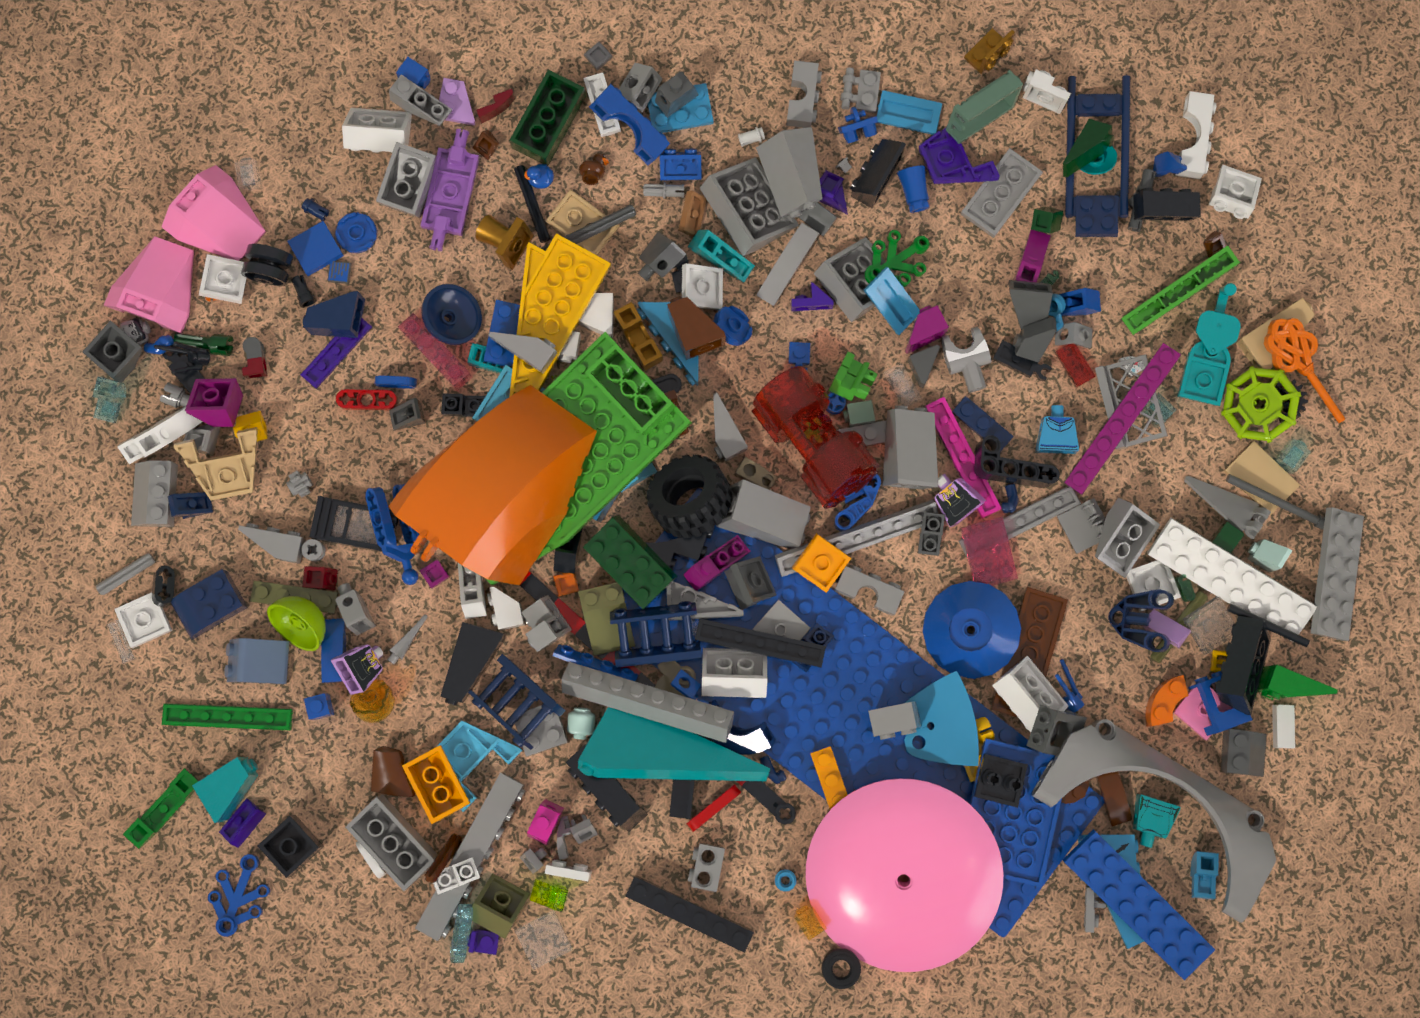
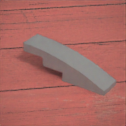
(787, 264)

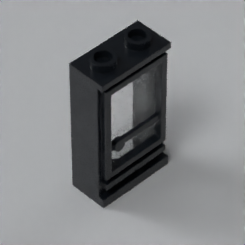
(345, 524)

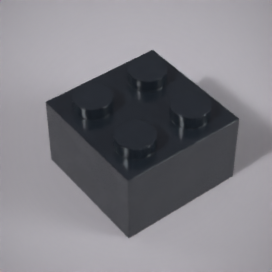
(290, 846)

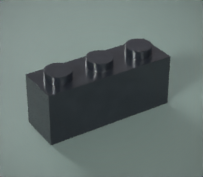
(1166, 205)

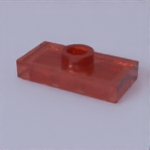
(1075, 364)

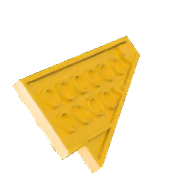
(553, 300)

